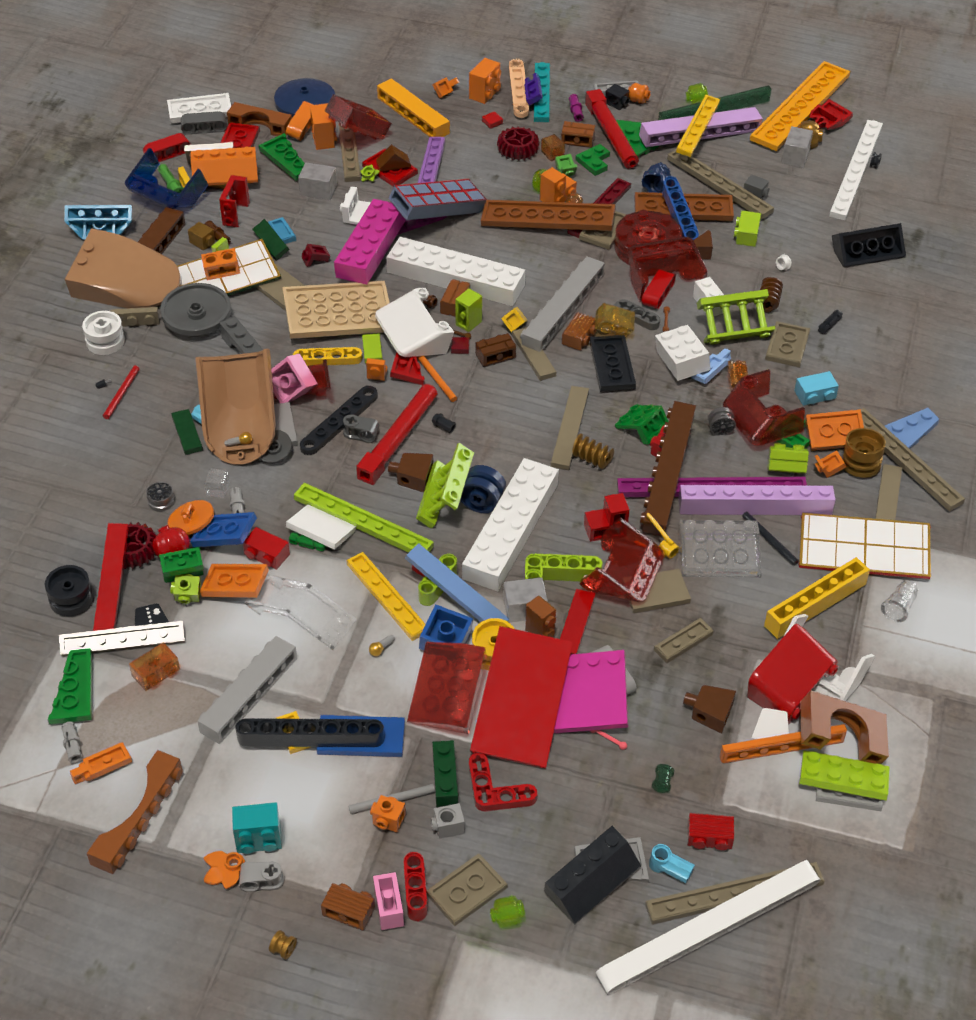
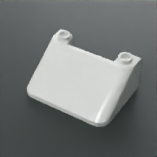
(412, 327)

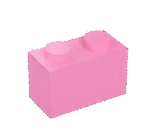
(388, 901)

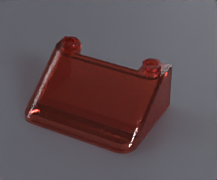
(630, 565)

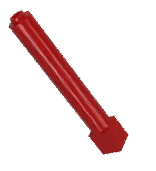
(596, 104)
(373, 463)

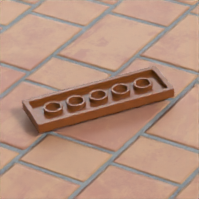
(701, 205)

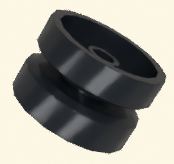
(69, 590)

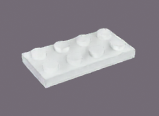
(198, 104)

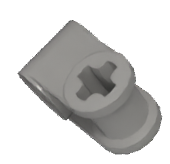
(259, 876)

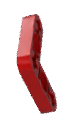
(493, 794)

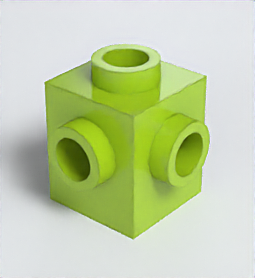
(186, 588)

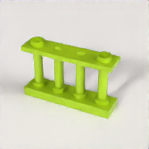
(741, 300)
(444, 485)

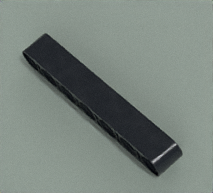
(301, 736)

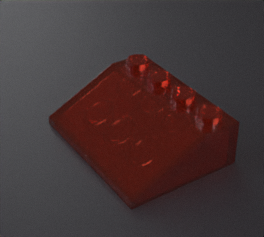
(447, 686)

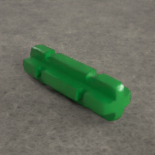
(304, 541)

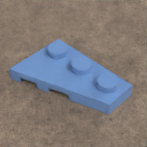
(913, 427)

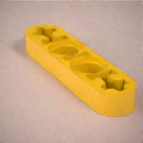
(327, 354)

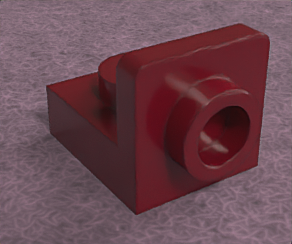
(314, 252)

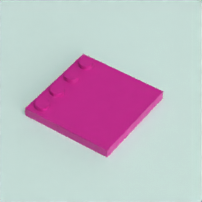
(593, 693)

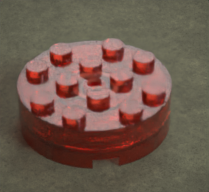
(643, 228)

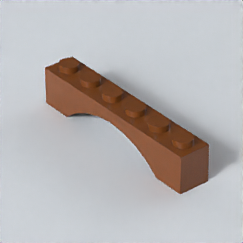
(111, 847)

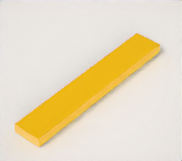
(698, 126)
(386, 595)

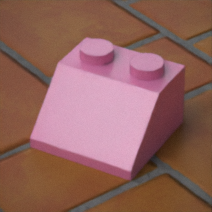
(292, 379)

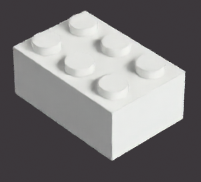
(682, 352)

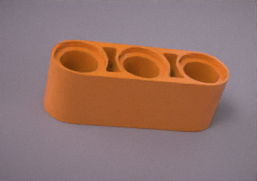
(300, 122)

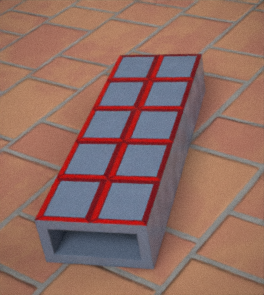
(437, 199)

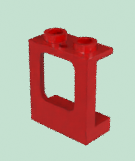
(238, 196)

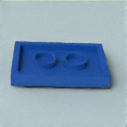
(225, 530)

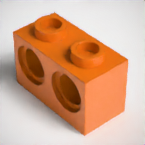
(220, 264)

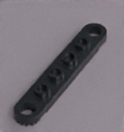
(334, 423)

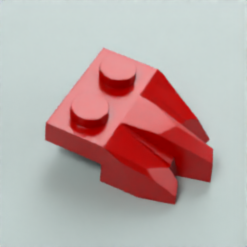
(830, 115)

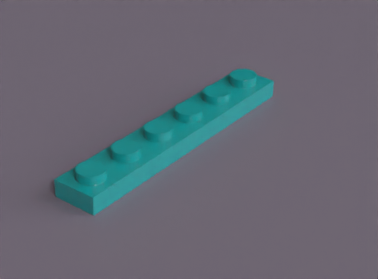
(541, 108)

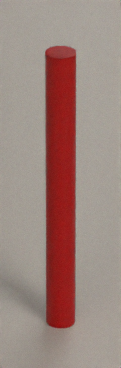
(120, 393)

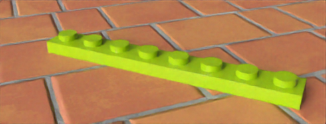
(361, 519)

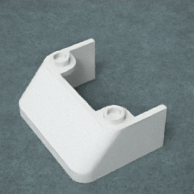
(850, 678)

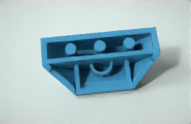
(100, 217)

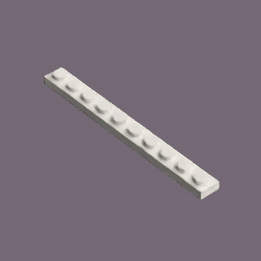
(856, 170)

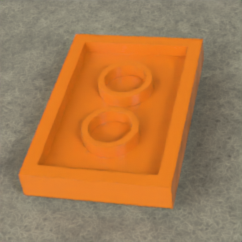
(831, 428)
(234, 580)

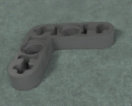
(648, 319)

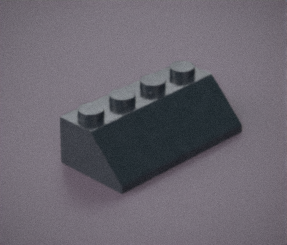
(869, 245)
(592, 875)

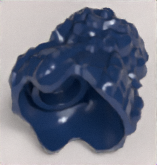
(654, 177)

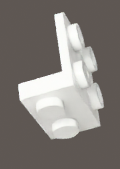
(352, 208)

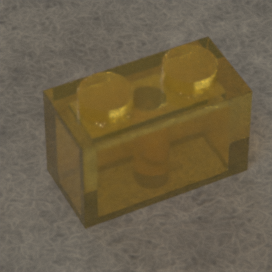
(614, 320)

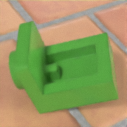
(566, 165)

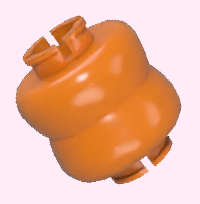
(639, 93)

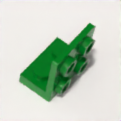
(644, 418)
(181, 562)

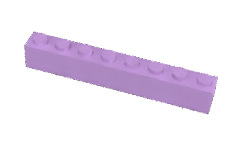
(721, 124)
(755, 499)

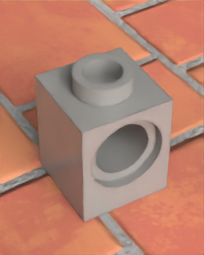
(446, 829)

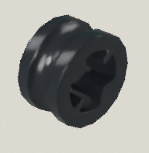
(875, 160)

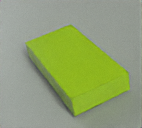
(372, 346)

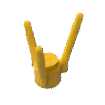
(667, 545)

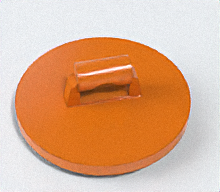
(192, 516)

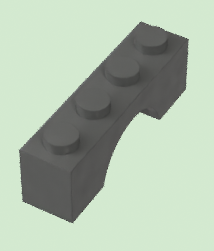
(236, 335)

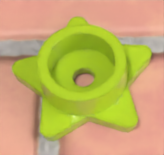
(366, 170)

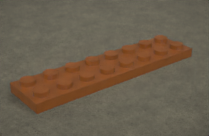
(548, 215)

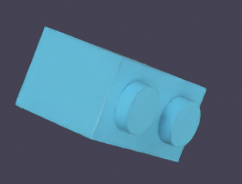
(816, 388)

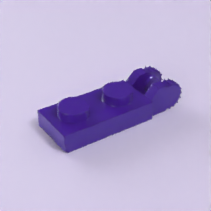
(533, 89)

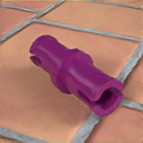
(576, 108)

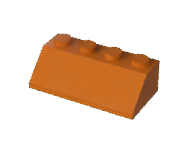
(220, 164)

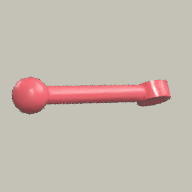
(622, 745)

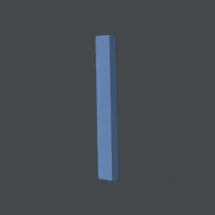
(453, 584)

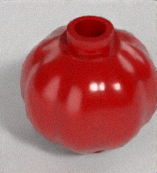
(170, 540)

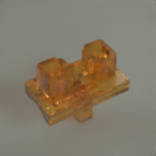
(736, 371)

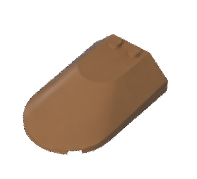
(236, 400)

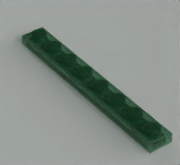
(727, 103)

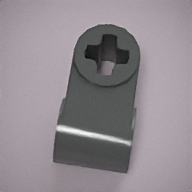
(361, 429)

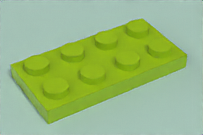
(844, 775)

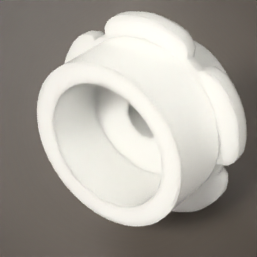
(783, 262)

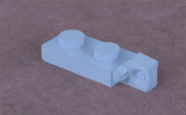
(717, 363)

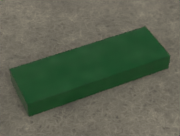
(271, 239)
(187, 431)

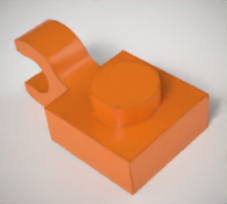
(444, 86)

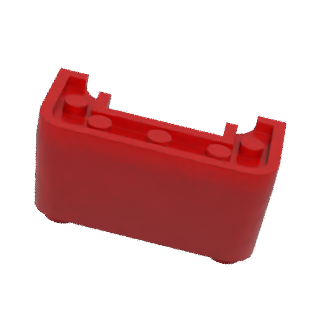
(790, 672)

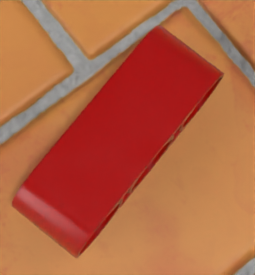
(168, 147)
(658, 289)
(417, 895)

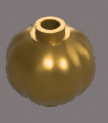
(817, 133)

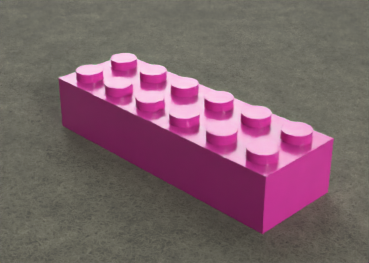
(369, 242)

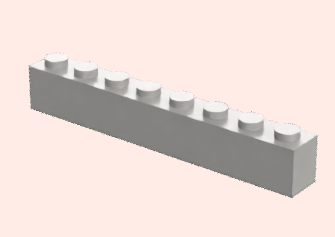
(562, 304)

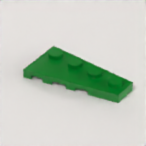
(283, 155)
(75, 690)

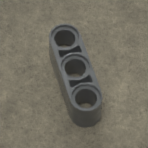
(203, 122)

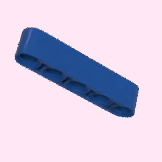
(678, 207)

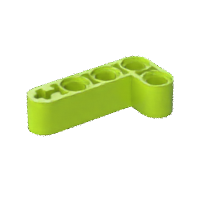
(560, 567)

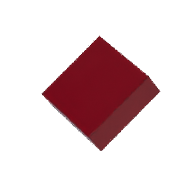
(460, 345)

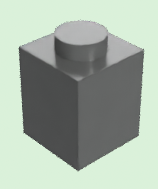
(757, 186)

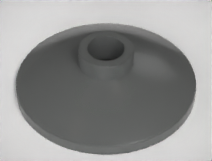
(282, 443)

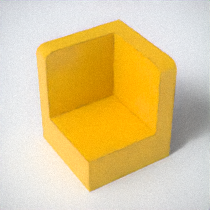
(514, 319)

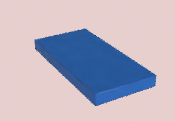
(392, 744)

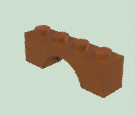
(249, 115)

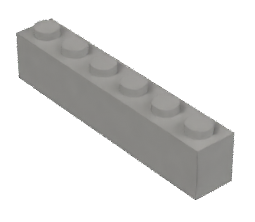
(247, 689)

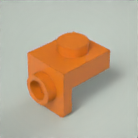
(376, 369)
(830, 464)

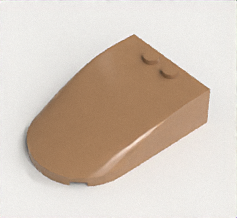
(121, 272)

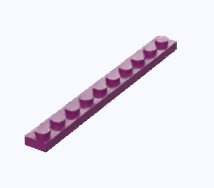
(639, 486)

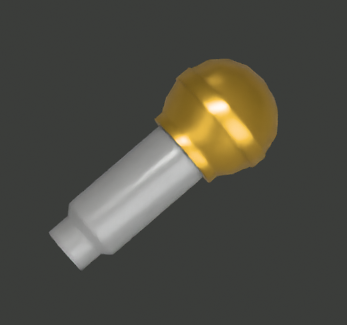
(244, 438)
(376, 648)

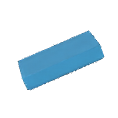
(283, 230)

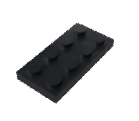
(612, 363)

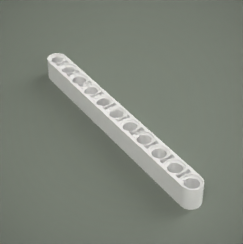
(707, 927)

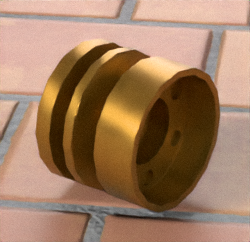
(863, 452)

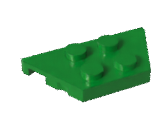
(631, 131)

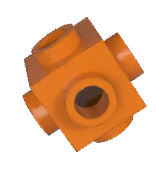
(388, 813)

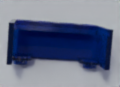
(146, 185)

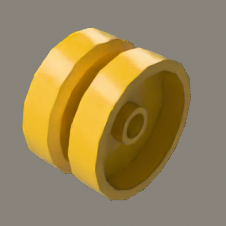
(486, 634)

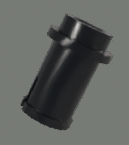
(441, 421)

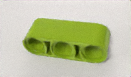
(429, 591)

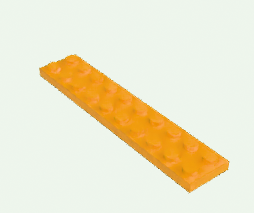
(798, 105)

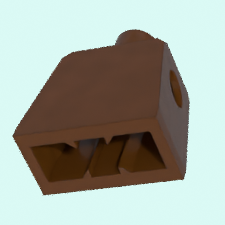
(412, 470)
(711, 706)

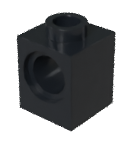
(617, 96)

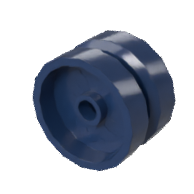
(483, 489)

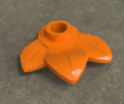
(221, 870)

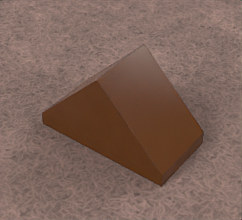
(392, 159)
(704, 245)

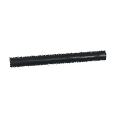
(773, 541)

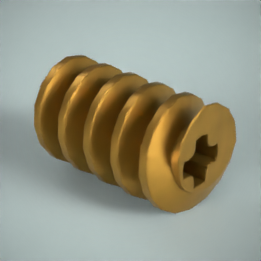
(592, 453)

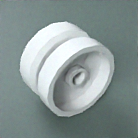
(103, 332)

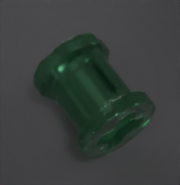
(663, 776)

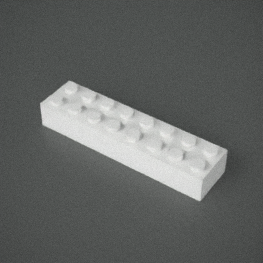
(440, 265)
(510, 525)

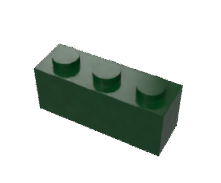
(445, 773)

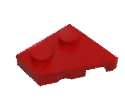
(407, 369)

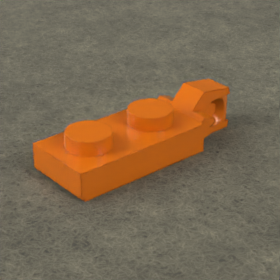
(101, 763)

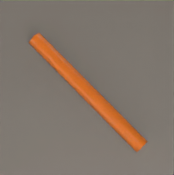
(437, 378)

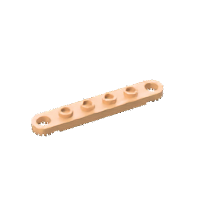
(517, 82)

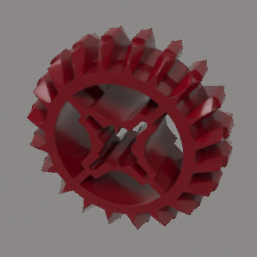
(518, 143)
(136, 552)

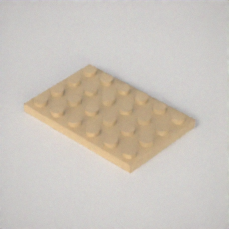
(334, 309)

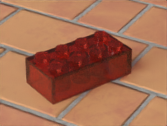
(357, 117)

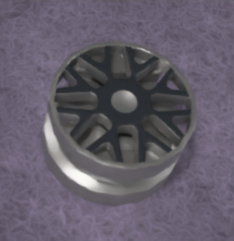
(721, 419)
(160, 497)

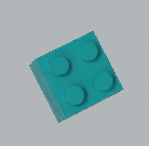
(256, 828)

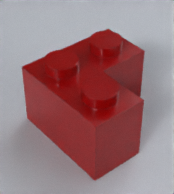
(600, 520)

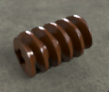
(774, 288)

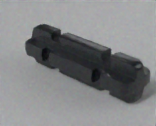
(830, 321)

